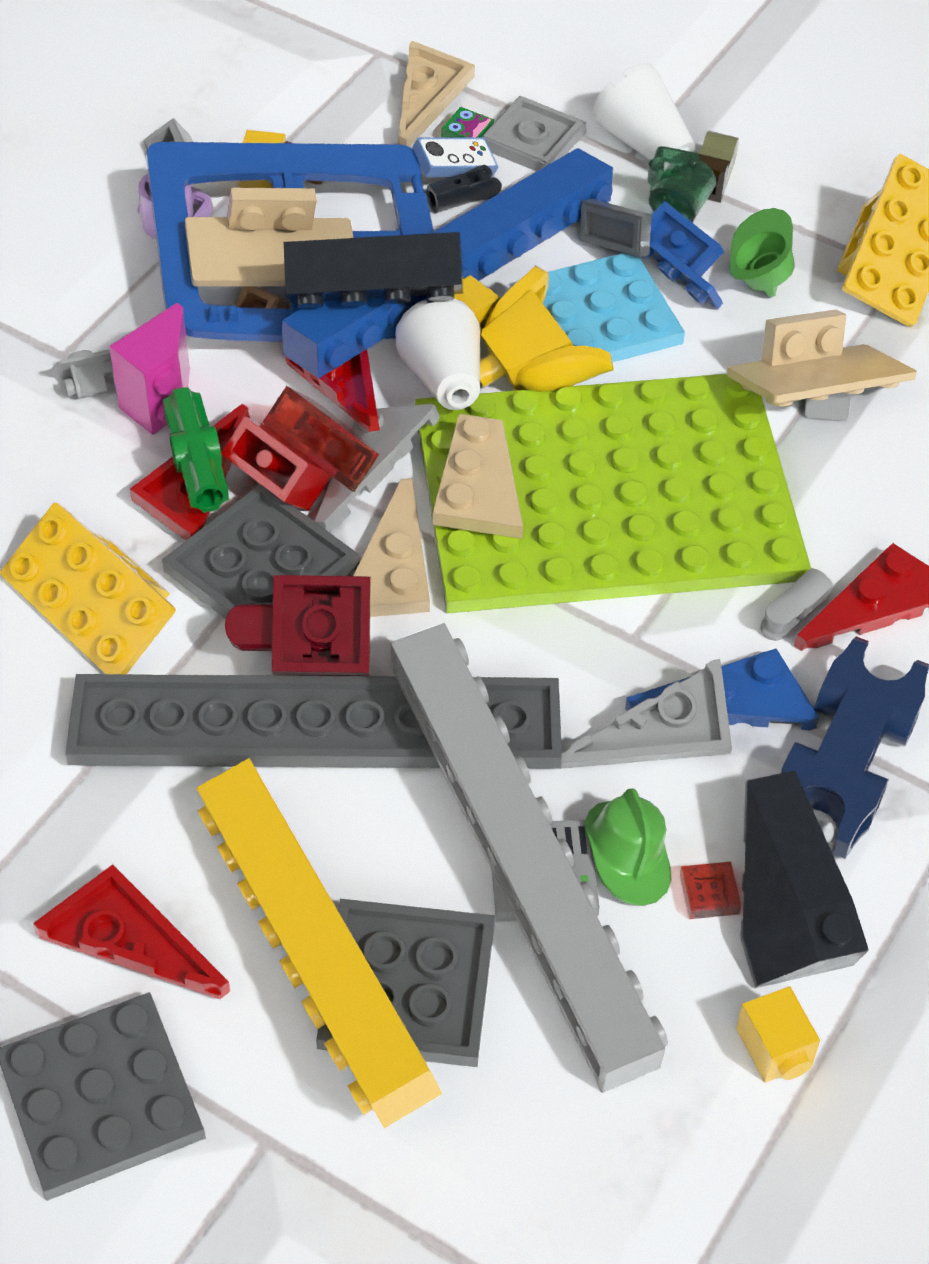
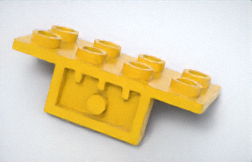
(890, 245)
(89, 590)

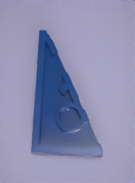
(756, 693)

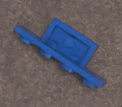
(684, 252)

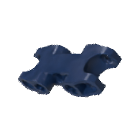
(862, 715)

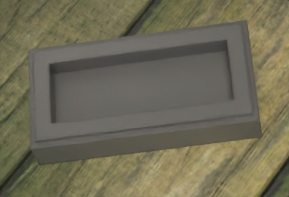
(615, 227)

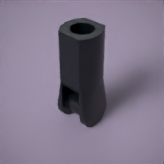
(463, 188)

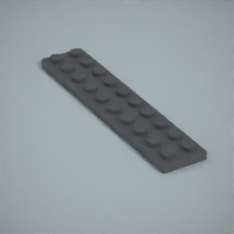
(285, 721)

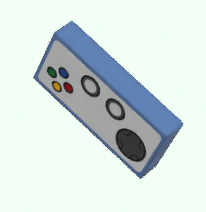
(452, 155)

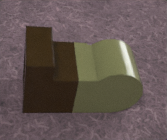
(719, 154)

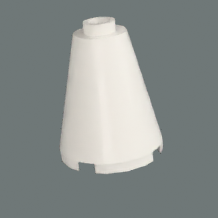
(642, 112)
(442, 350)

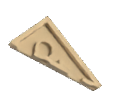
(429, 87)
(397, 559)

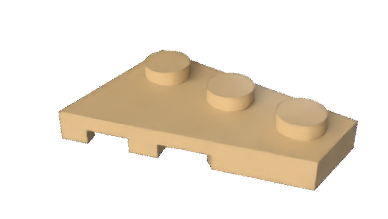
(479, 481)

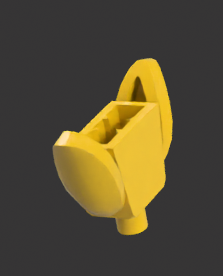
(531, 345)

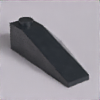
(795, 898)

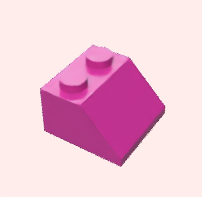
(150, 366)

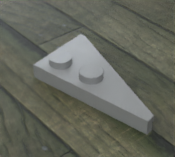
(391, 442)
(679, 723)

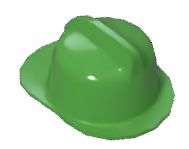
(763, 250)
(630, 848)

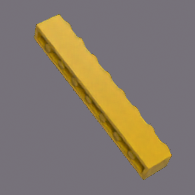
(319, 946)

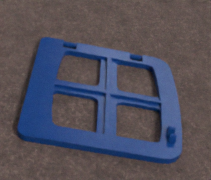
(284, 165)

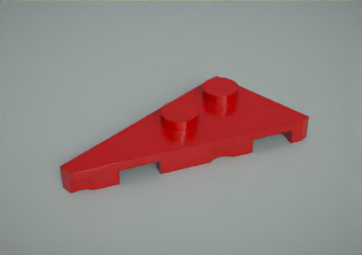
(349, 388)
(164, 491)
(885, 592)
(124, 928)

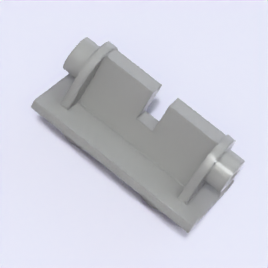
(85, 372)

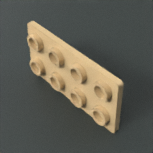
(249, 242)
(807, 361)

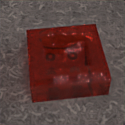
(710, 890)

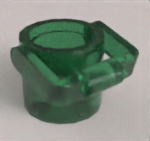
(684, 182)

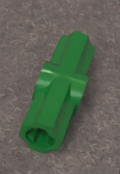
(195, 450)

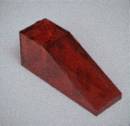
(321, 437)

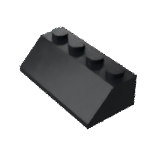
(373, 269)

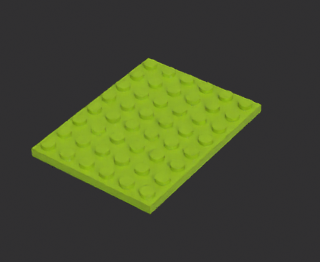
(623, 495)

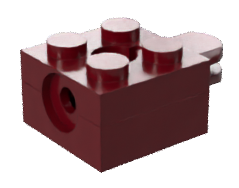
(311, 627)

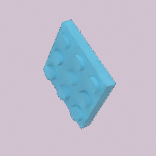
(612, 307)

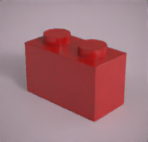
(275, 464)

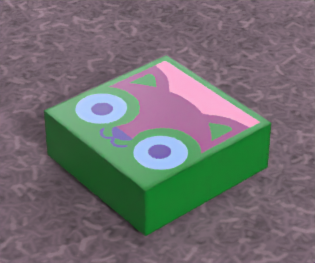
(466, 124)

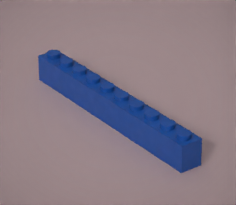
(489, 240)

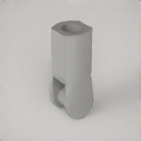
(795, 604)

